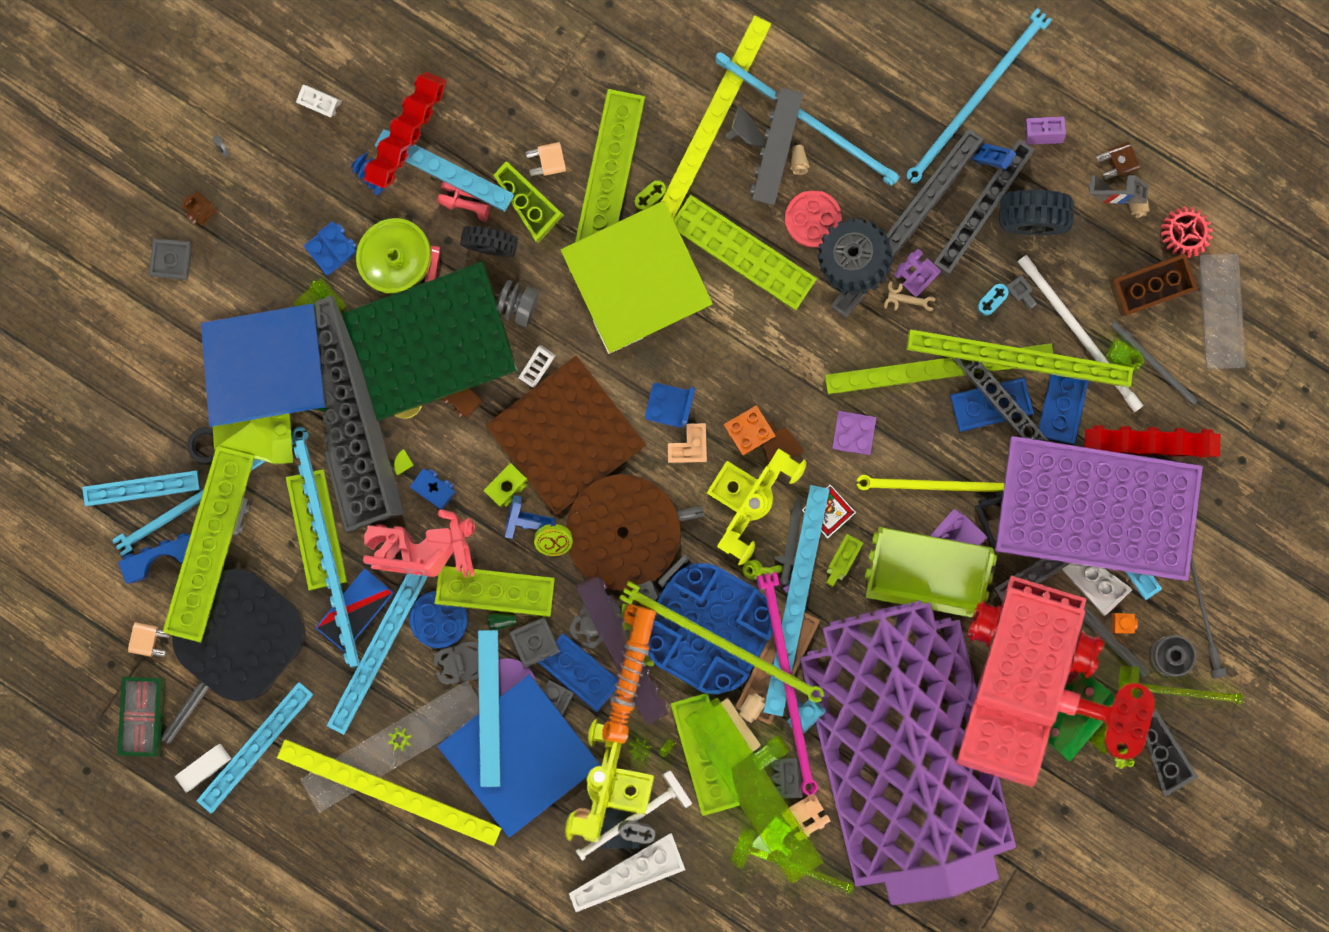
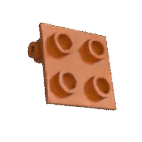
(749, 430)

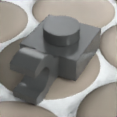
(1021, 290)

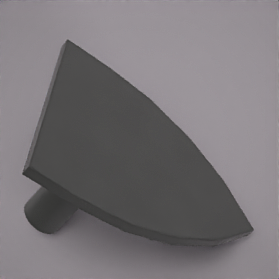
(745, 129)

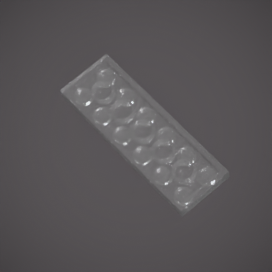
(1222, 311)

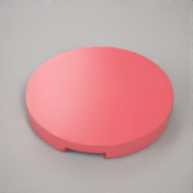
(811, 216)

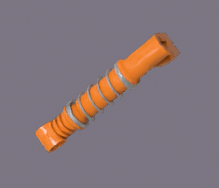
(637, 648)

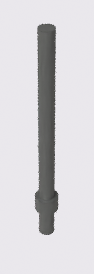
(1126, 336)

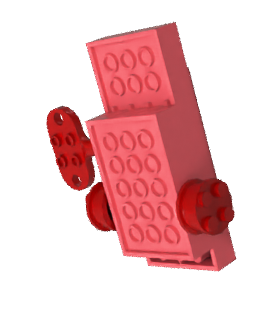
(1024, 679)

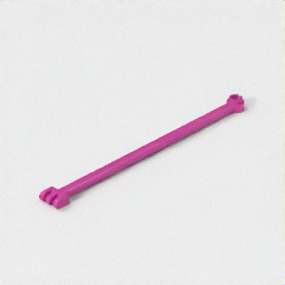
(769, 585)

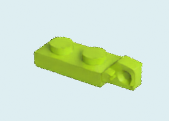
(843, 559)

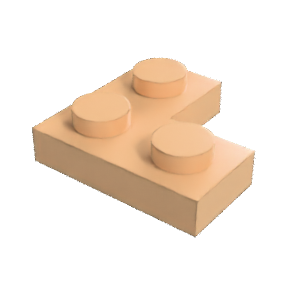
(693, 450)

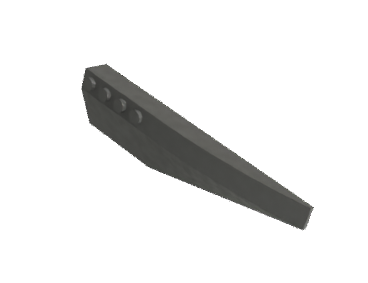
(354, 440)

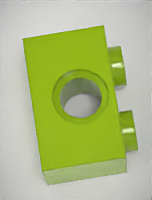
(509, 474)

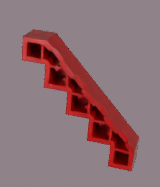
(405, 130)
(1154, 441)

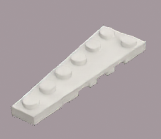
(1097, 585)
(641, 869)

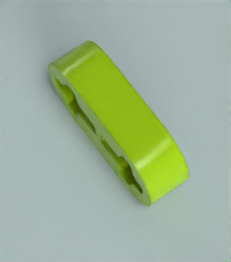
(647, 192)

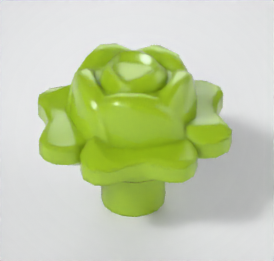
(1121, 763)

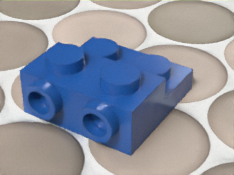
(331, 248)

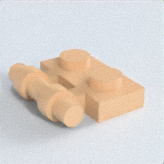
(808, 808)

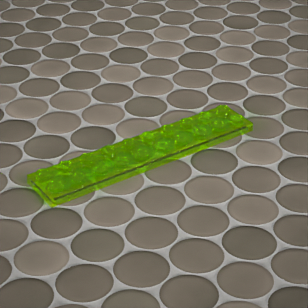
(754, 790)

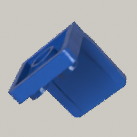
(669, 405)

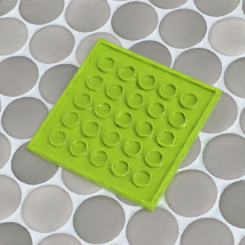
(636, 276)

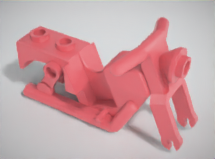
(422, 558)

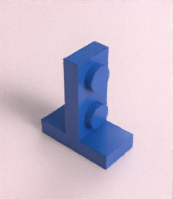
(524, 519)

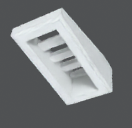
(547, 353)

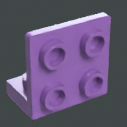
(959, 528)

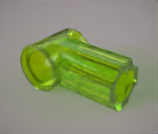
(773, 750)

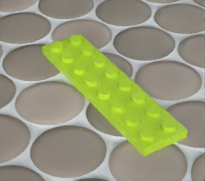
(743, 253)

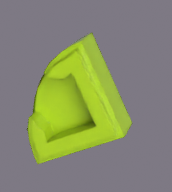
(402, 463)

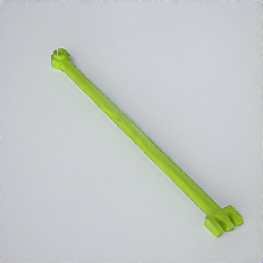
(634, 595)

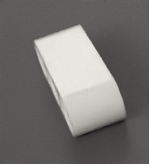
(203, 768)

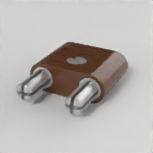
(1122, 160)

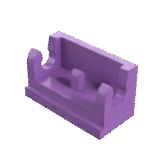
(1045, 130)

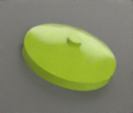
(393, 256)

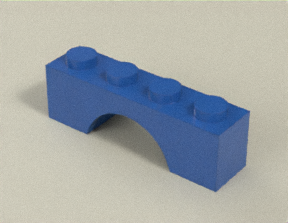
(137, 567)

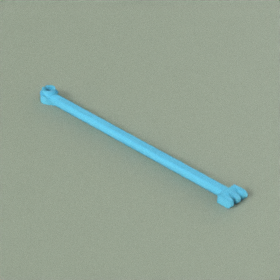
(979, 94)
(890, 176)
(179, 509)

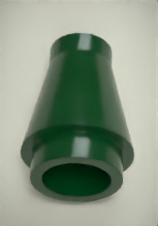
(498, 621)

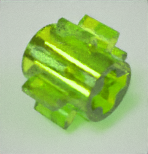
(642, 745)

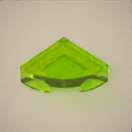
(667, 747)

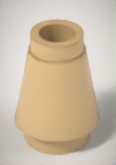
(799, 161)

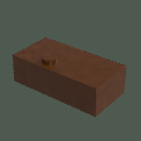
(1153, 284)

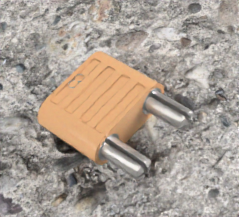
(550, 157)
(144, 639)

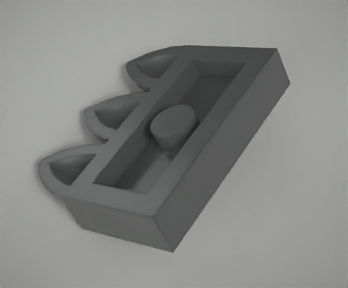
(788, 777)

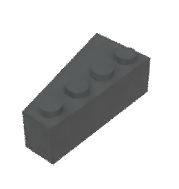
(1167, 757)

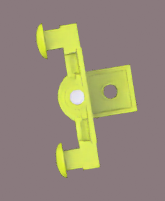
(752, 498)
(608, 789)

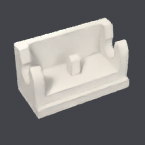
(318, 101)

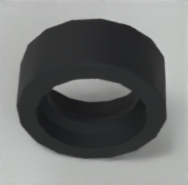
(192, 442)

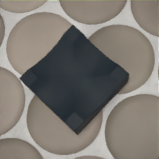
(611, 819)

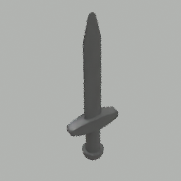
(788, 558)

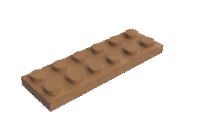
(759, 680)

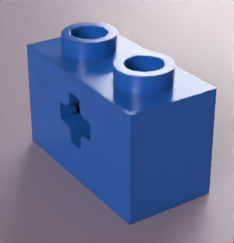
(422, 486)

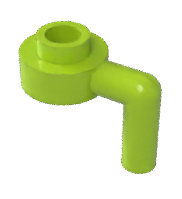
(758, 569)

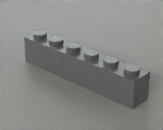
(777, 146)

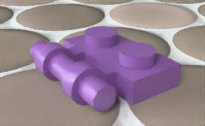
(922, 276)

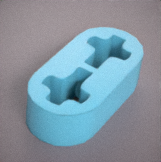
(989, 296)

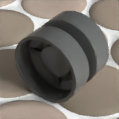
(1172, 655)

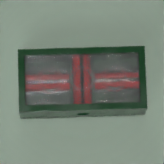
(141, 716)

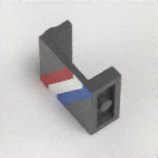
(1135, 193)

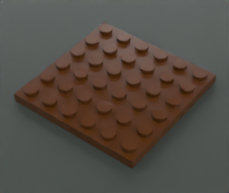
(565, 435)

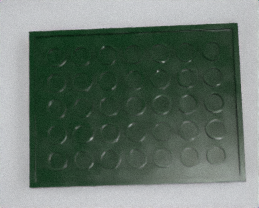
(430, 341)

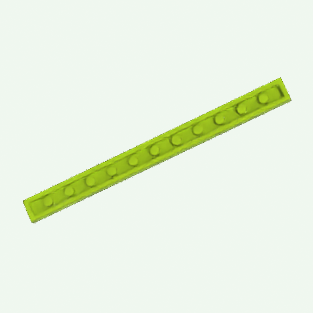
(1019, 358)
(907, 373)

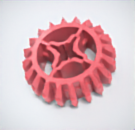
(1179, 229)

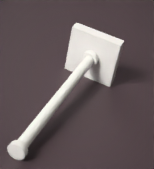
(674, 790)

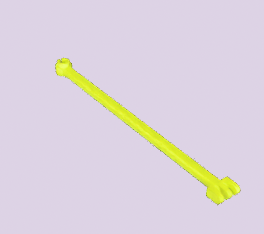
(929, 485)

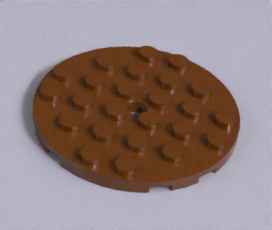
(651, 527)

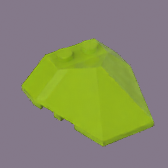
(263, 437)

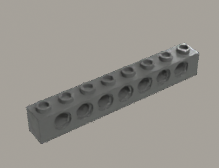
(982, 209)

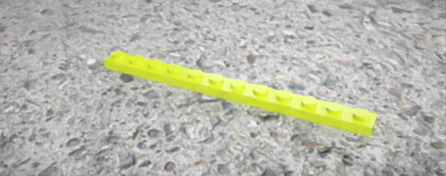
(714, 116)
(389, 792)

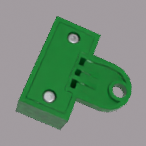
(1072, 732)

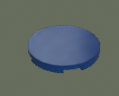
(437, 624)

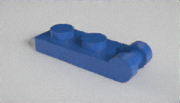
(994, 156)

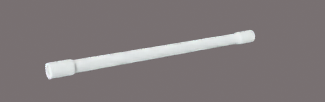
(1032, 271)

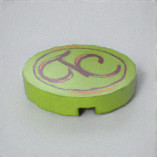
(553, 540)

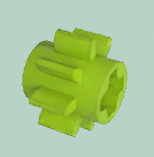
(395, 736)

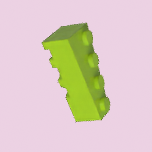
(533, 207)

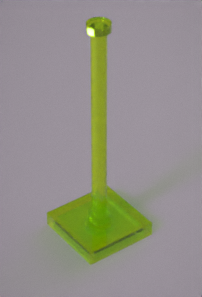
(1130, 674)
(745, 848)

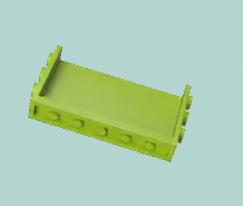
(929, 569)

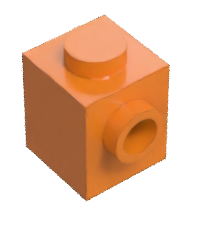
(1123, 623)

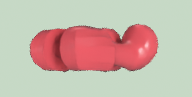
(481, 209)

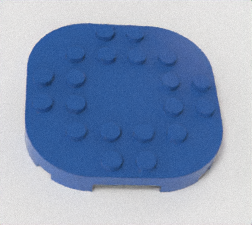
(721, 606)

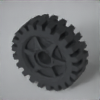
(488, 241)

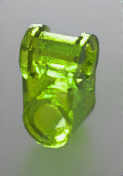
(1123, 354)

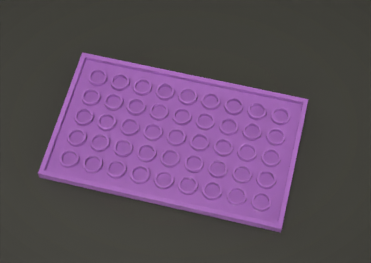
(1099, 508)

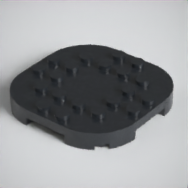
(246, 638)

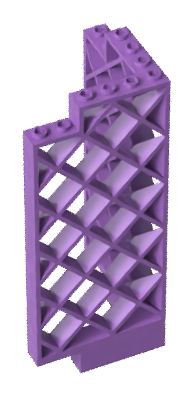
(912, 740)

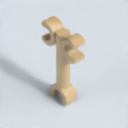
(894, 297)

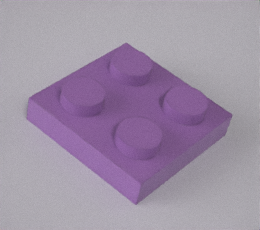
(854, 433)

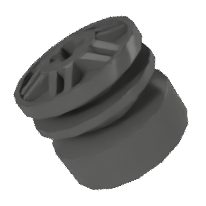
(518, 303)

